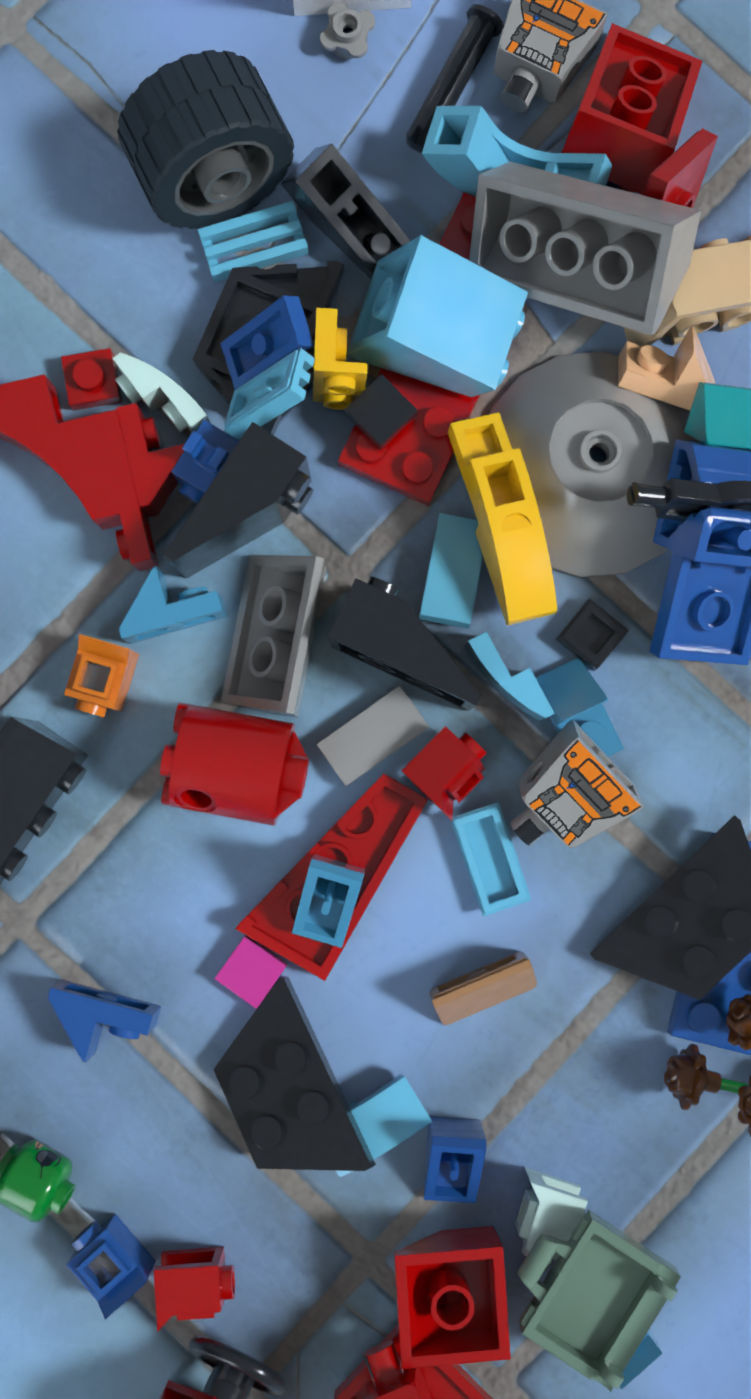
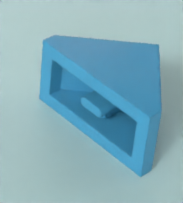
(328, 900)

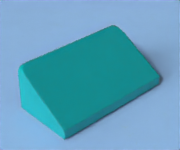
(721, 416)

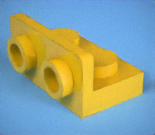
(335, 381)

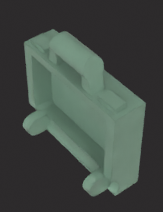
(594, 1297)

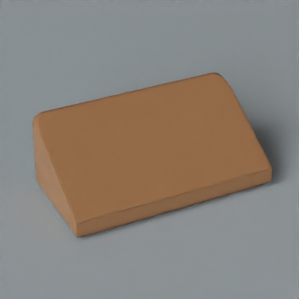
(483, 988)

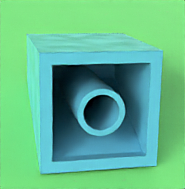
(438, 319)

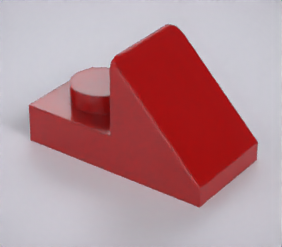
(148, 468)

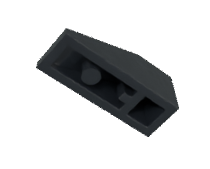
(344, 208)

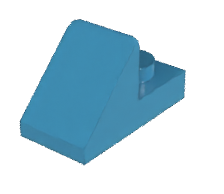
(156, 615)
(578, 697)

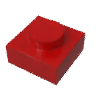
(91, 379)

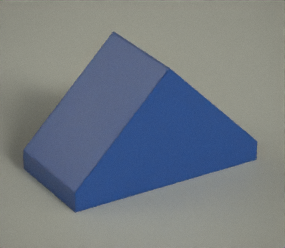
(454, 1159)

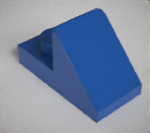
(266, 339)
(86, 1009)

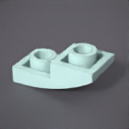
(154, 388)

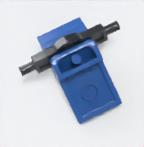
(708, 527)

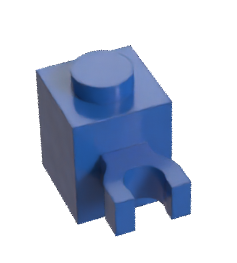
(202, 460)

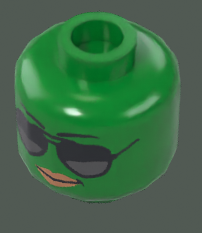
(35, 1180)

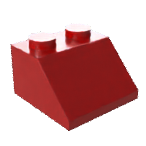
(452, 1299)

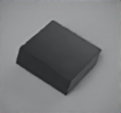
(381, 412)
(592, 634)

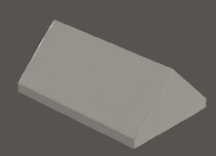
(274, 633)

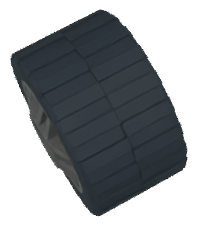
(205, 139)

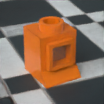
(100, 675)

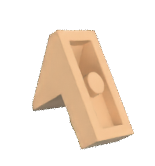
(663, 376)

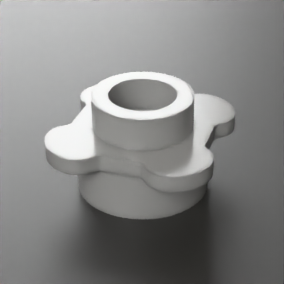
(347, 44)

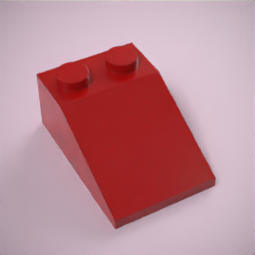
(634, 106)

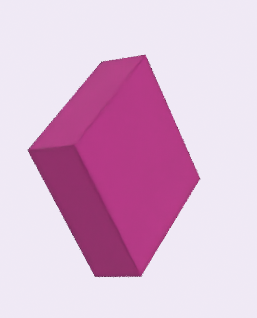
(251, 971)

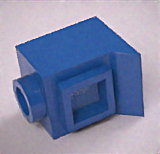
(110, 1263)

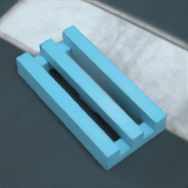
(247, 224)
(269, 393)

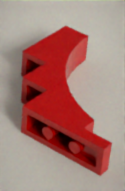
(86, 455)

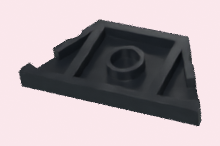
(248, 294)
(693, 923)
(288, 1093)

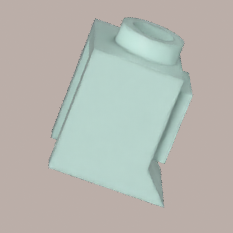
(548, 1209)

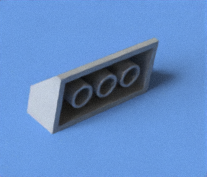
(583, 244)

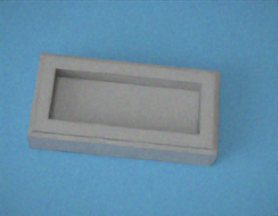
(372, 735)

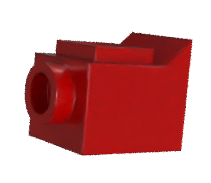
(447, 769)
(192, 1284)

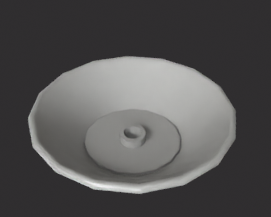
(555, 421)

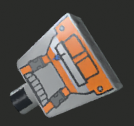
(545, 48)
(573, 791)

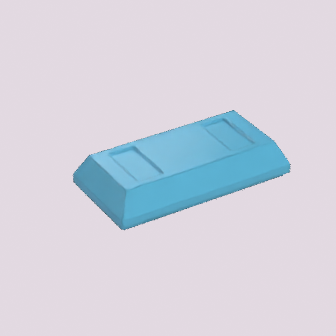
(490, 859)

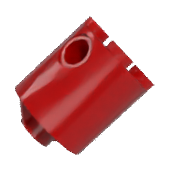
(233, 765)

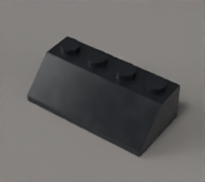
(33, 775)

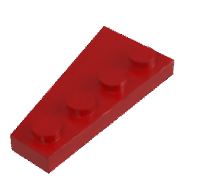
(364, 837)

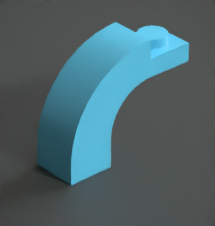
(467, 143)

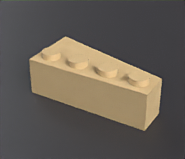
(711, 293)

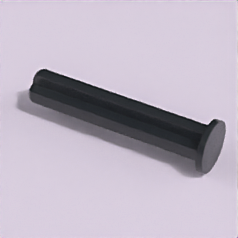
(457, 70)

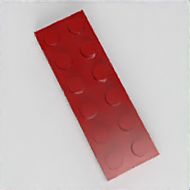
(422, 449)

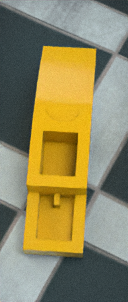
(507, 518)

